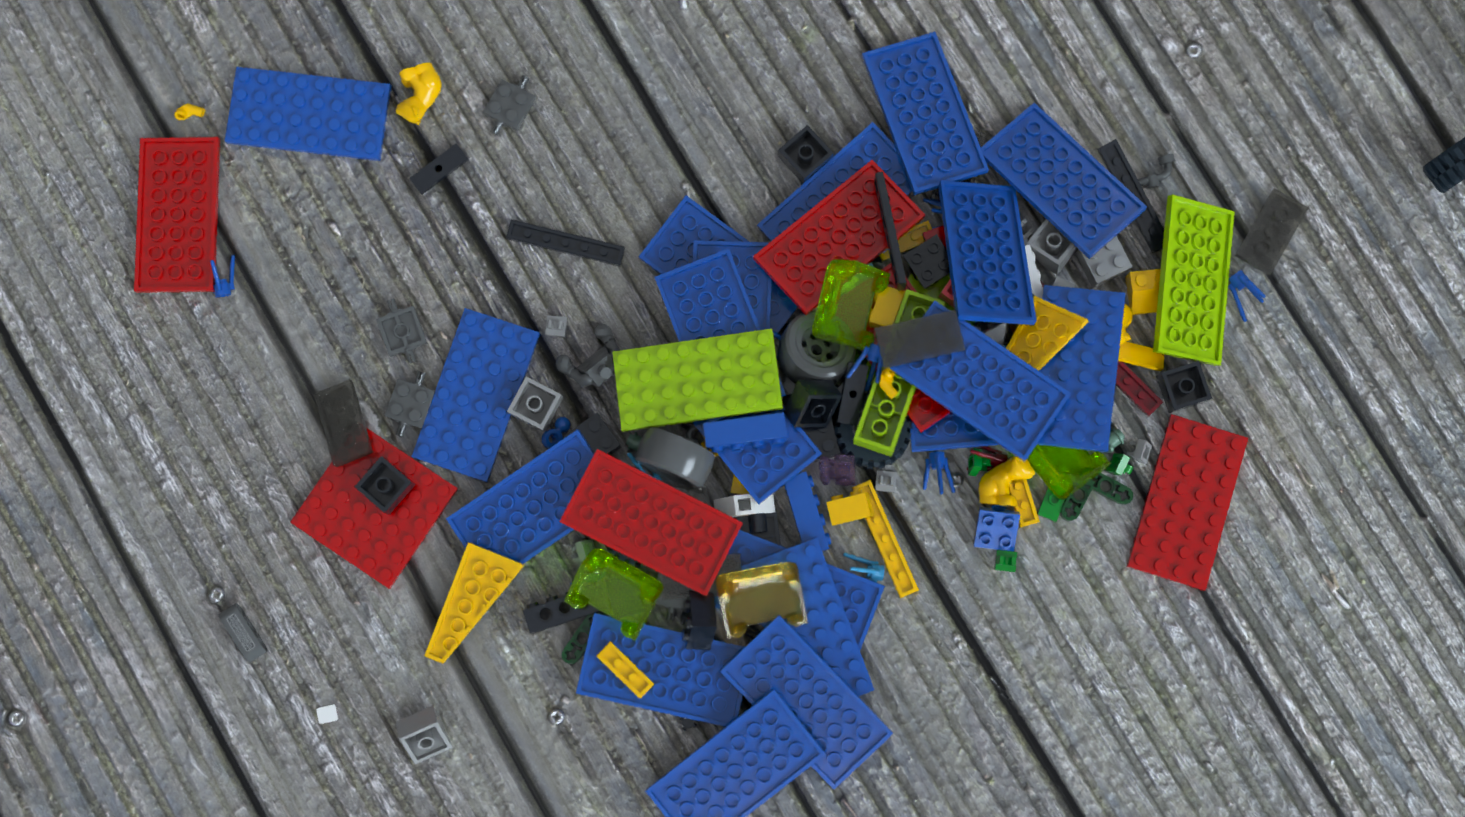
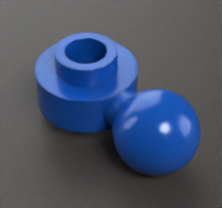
(562, 425)

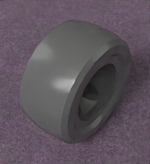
(801, 363)
(674, 458)

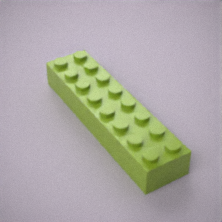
(884, 416)

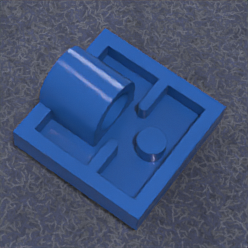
(996, 528)

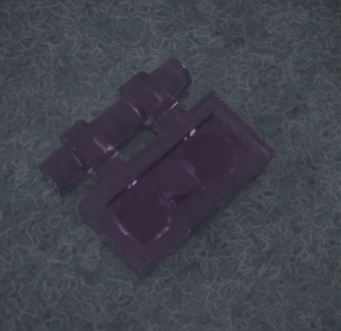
(844, 470)

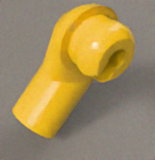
(188, 110)

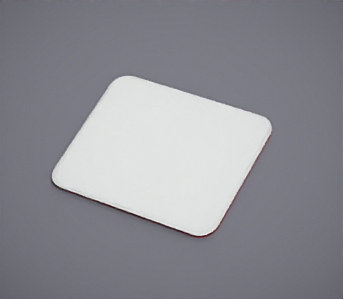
(327, 714)

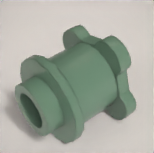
(1116, 438)
(633, 441)

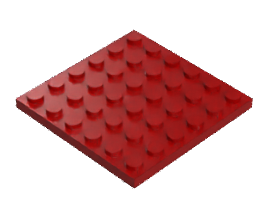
(362, 532)

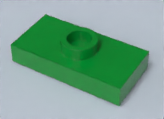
(1050, 506)

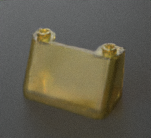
(760, 597)

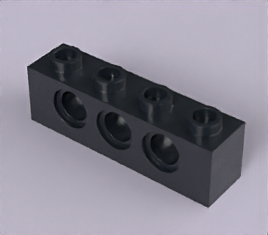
(537, 623)

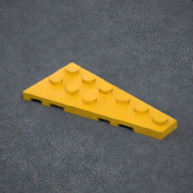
(1050, 333)
(474, 590)

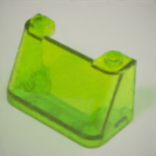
(847, 303)
(1066, 468)
(615, 590)

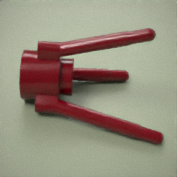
(996, 456)

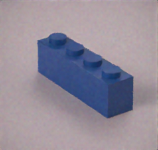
(745, 431)
(805, 511)

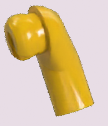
(885, 383)

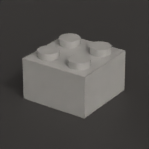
(1105, 264)
(535, 404)

